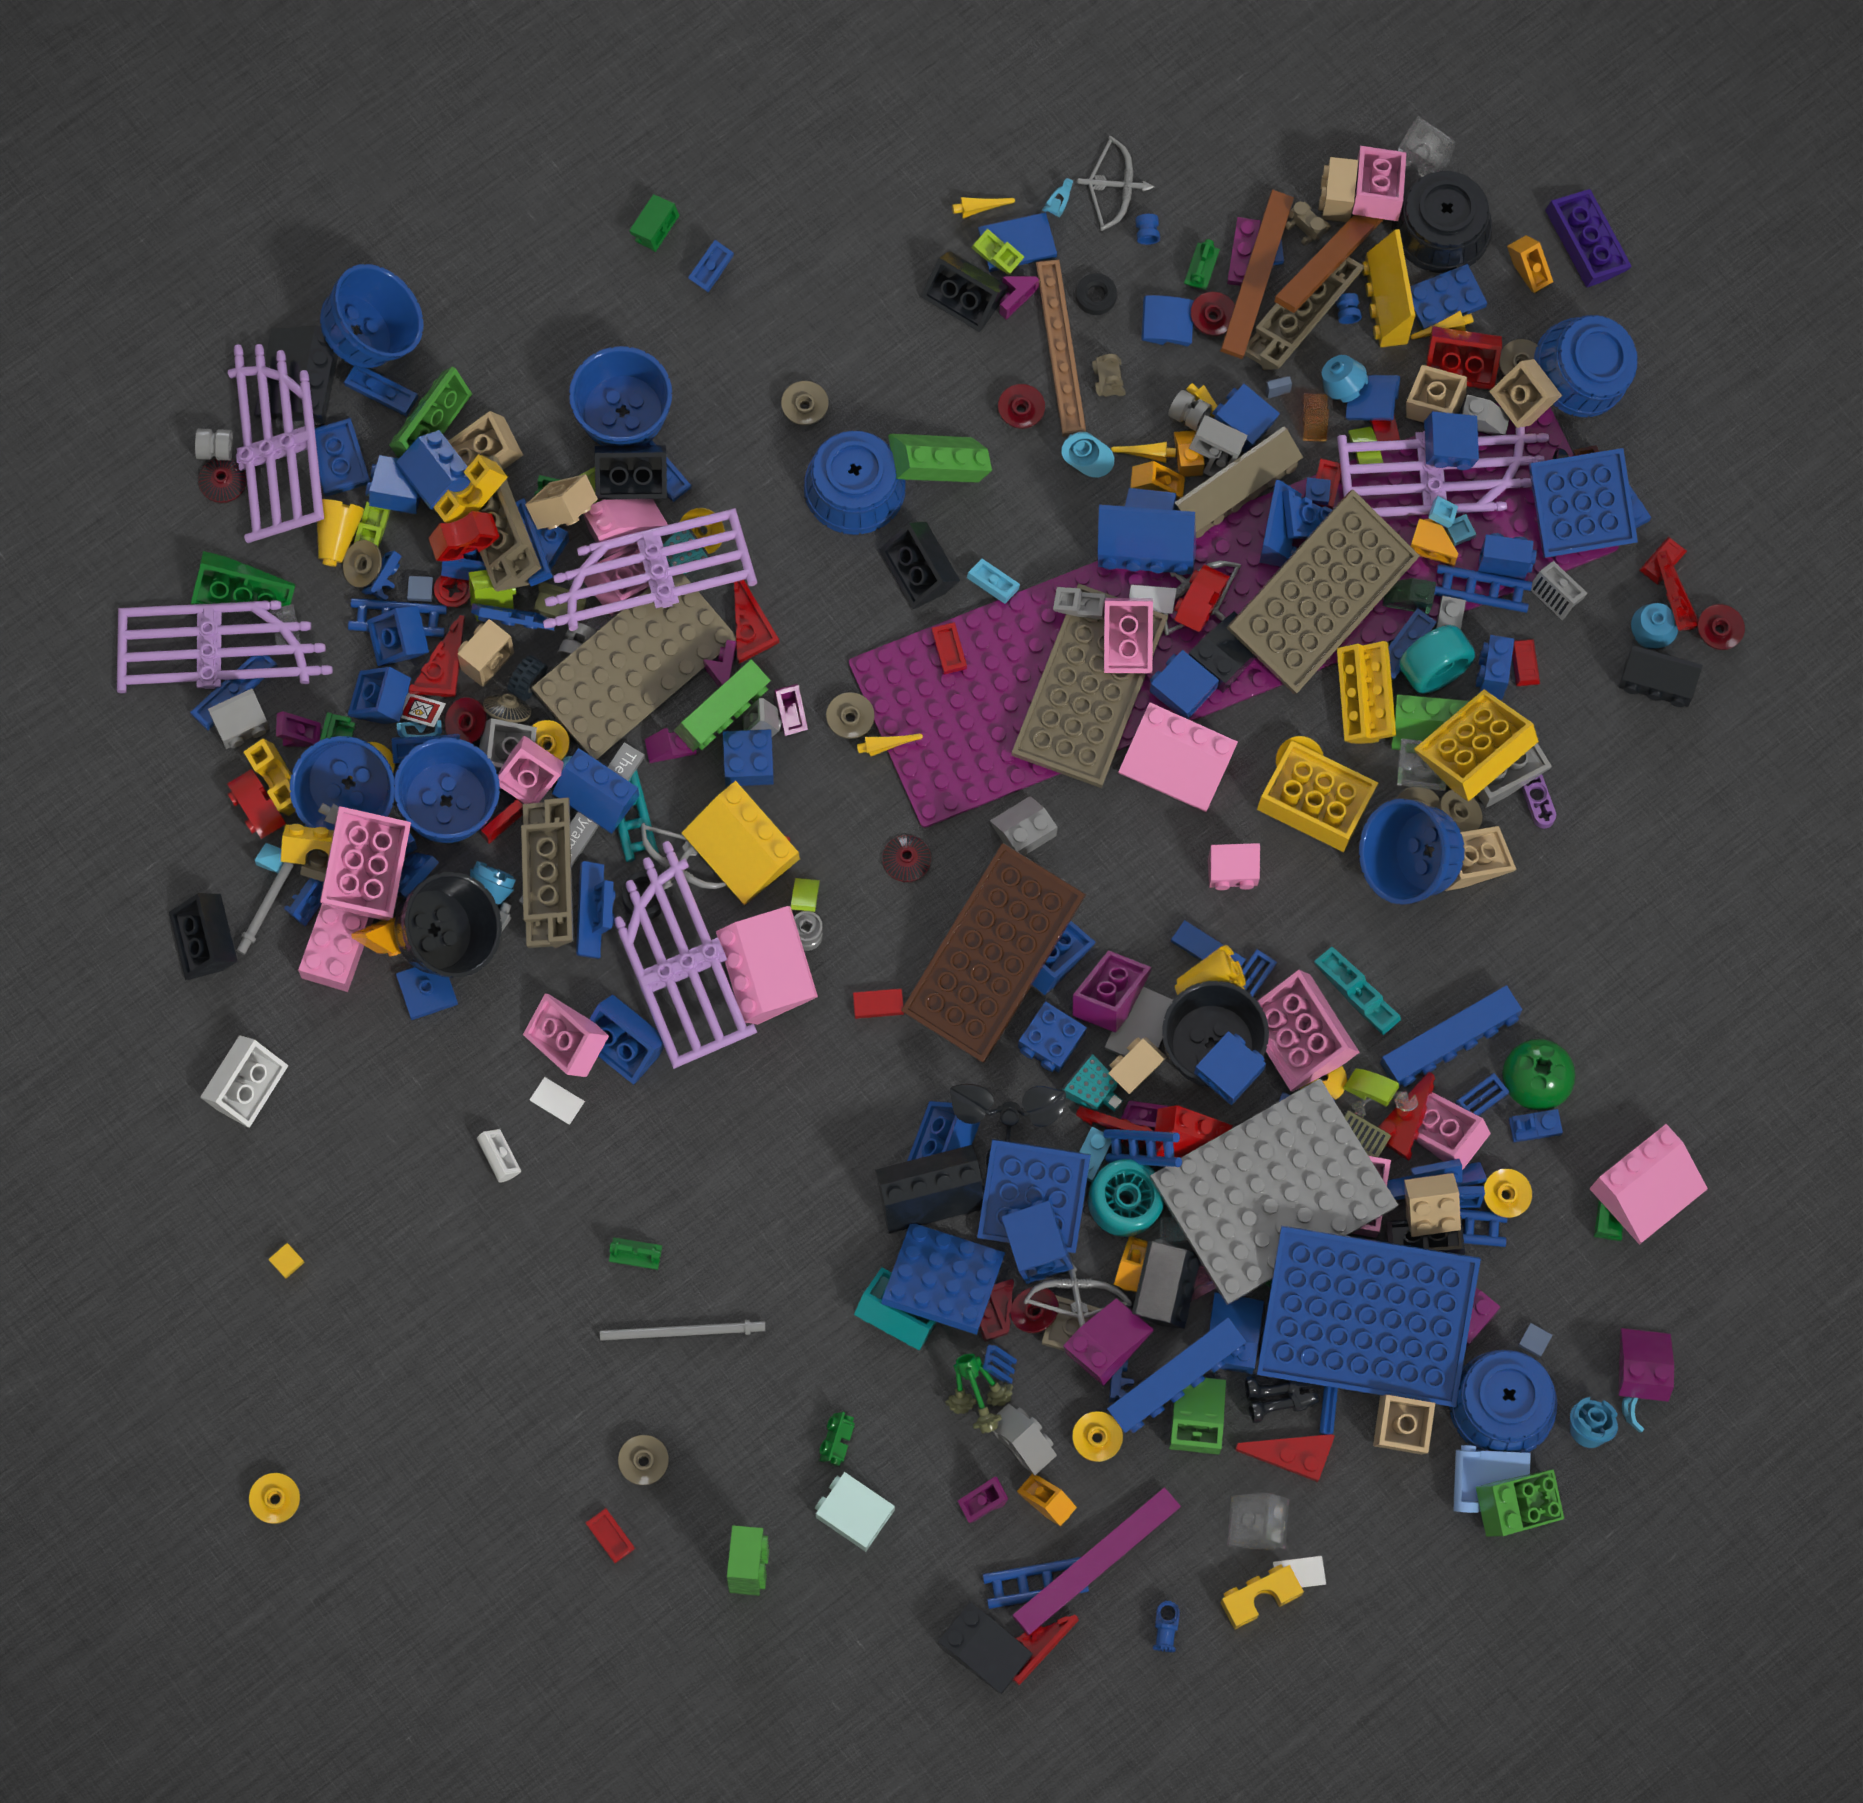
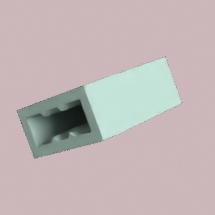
(854, 1511)

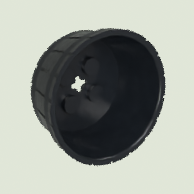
(1441, 239)
(466, 922)
(1206, 1013)

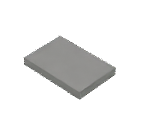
(1143, 1021)

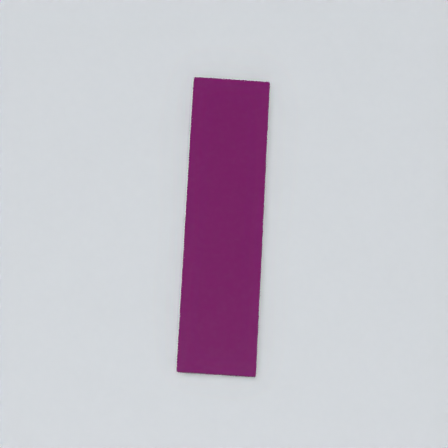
(977, 712)

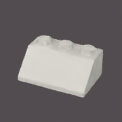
(244, 1081)

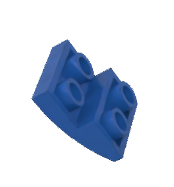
(1167, 320)
(1375, 399)

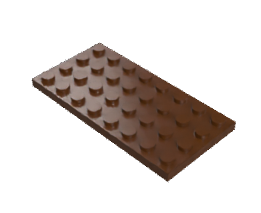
(993, 952)

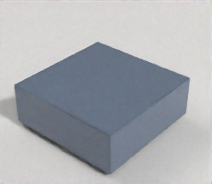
(1278, 387)
(420, 589)
(1535, 1340)

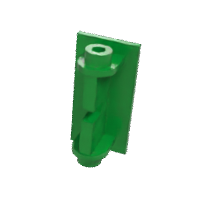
(1202, 265)
(635, 1253)
(838, 1427)

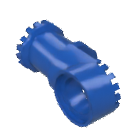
(1166, 1628)

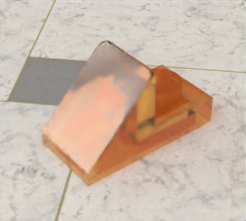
(1315, 417)

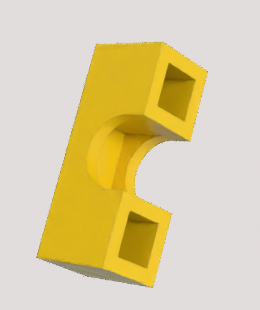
(484, 479)
(270, 765)
(300, 840)
(1280, 1584)

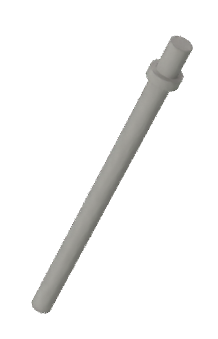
(249, 936)
(746, 1327)

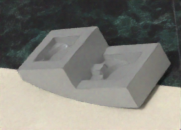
(1079, 603)

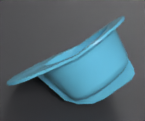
(1088, 454)

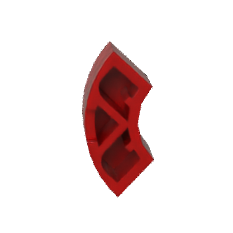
(470, 533)
(1201, 597)
(255, 803)

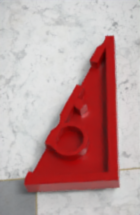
(1681, 606)
(752, 628)
(441, 673)
(1109, 1122)
(1404, 1125)
(1298, 1455)
(1042, 1642)

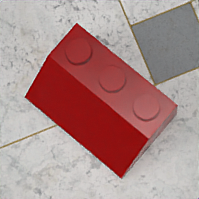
(1466, 355)
(1192, 1127)

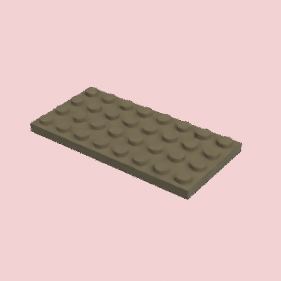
(1323, 591)
(631, 668)
(1077, 706)

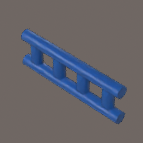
(1495, 580)
(364, 604)
(1150, 1137)
(1493, 1238)
(1021, 1574)

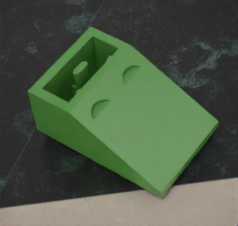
(1199, 1418)
(1519, 1503)

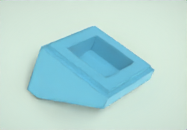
(269, 858)

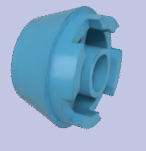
(1343, 378)
(1654, 626)
(496, 881)
(1593, 1422)

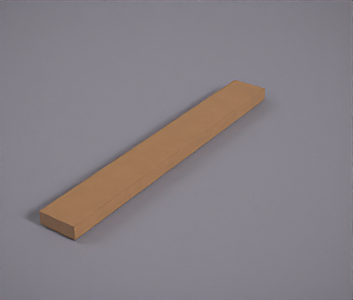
(1060, 347)

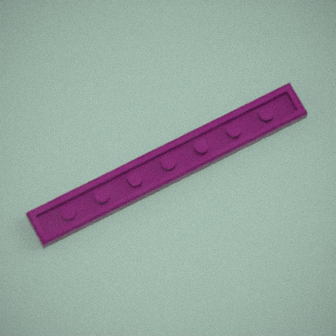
(1096, 1561)

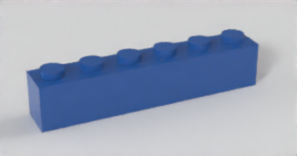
(1452, 1036)
(1177, 1375)

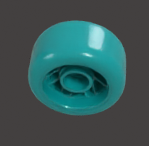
(1437, 659)
(1130, 1180)

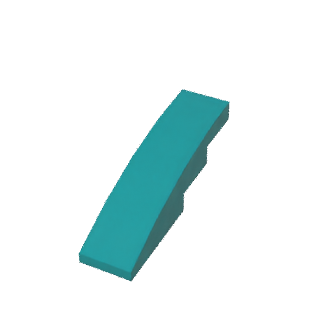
(1357, 990)

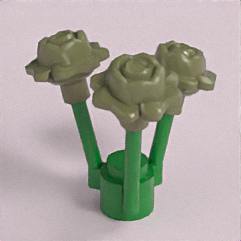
(1000, 1394)

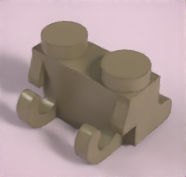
(1308, 222)
(1109, 375)

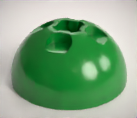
(1530, 1083)

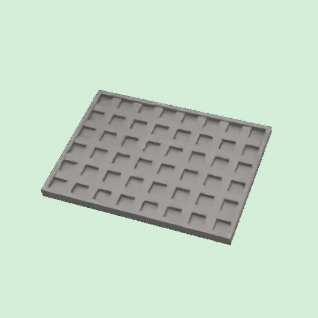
(1279, 1168)

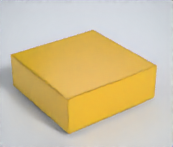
(286, 1260)

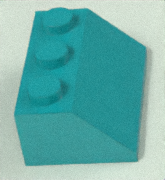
(898, 1323)

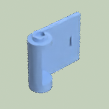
(1483, 1467)

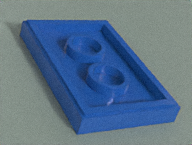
(1027, 235)
(340, 458)

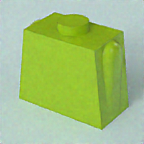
(483, 592)

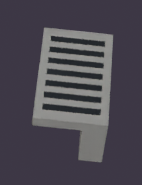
(1557, 590)

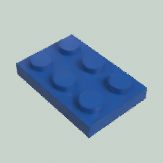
(1446, 295)

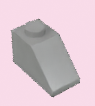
(1490, 417)
(762, 716)

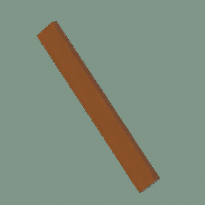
(1326, 262)
(1257, 274)

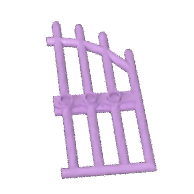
(276, 446)
(1432, 478)
(656, 566)
(209, 645)
(681, 966)

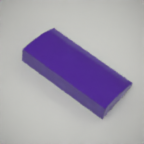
(1587, 237)

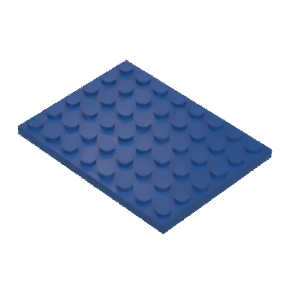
(1368, 1316)

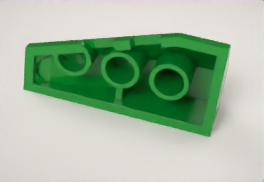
(231, 581)

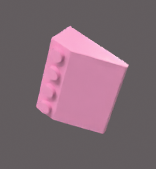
(1177, 757)
(365, 863)
(767, 965)
(1304, 1032)
(1650, 1184)

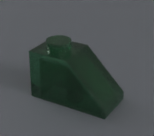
(1410, 595)

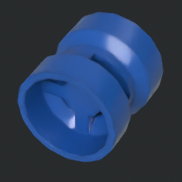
(1147, 227)
(1348, 308)

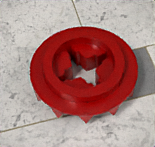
(443, 594)

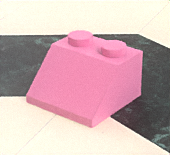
(529, 772)
(1234, 866)

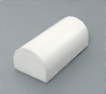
(498, 1155)

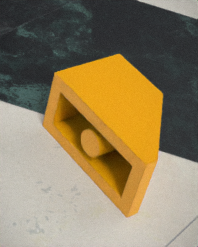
(1530, 262)
(1188, 461)
(1157, 478)
(1433, 542)
(379, 937)
(1131, 1264)
(1047, 1499)

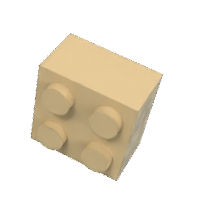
(1338, 189)
(1435, 392)
(1525, 393)
(561, 502)
(485, 652)
(1137, 1064)
(1432, 1204)
(1404, 1424)

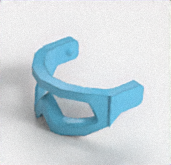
(1053, 204)
(402, 731)
(1630, 1416)

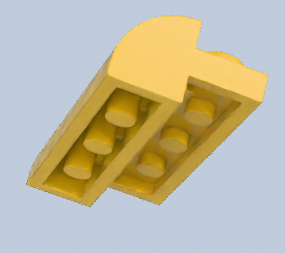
(1366, 692)

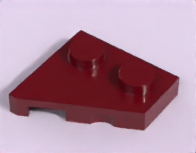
(997, 1313)

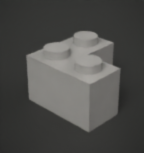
(1217, 443)
(1024, 1439)

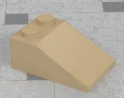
(487, 437)
(1484, 857)

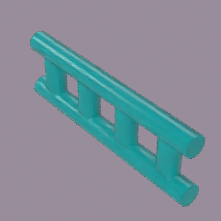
(623, 827)

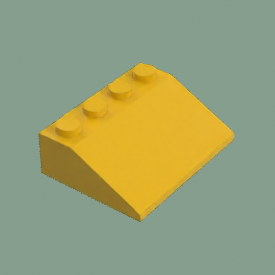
(1389, 291)
(1477, 744)
(1317, 796)
(740, 843)

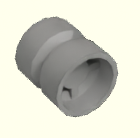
(1189, 410)
(214, 444)
(574, 640)
(809, 929)

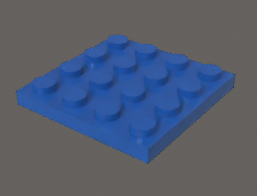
(1583, 502)
(1030, 1173)
(943, 1278)

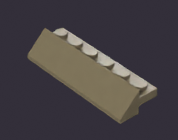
(1283, 330)
(1241, 480)
(511, 556)
(547, 873)

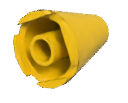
(336, 530)
(1215, 967)

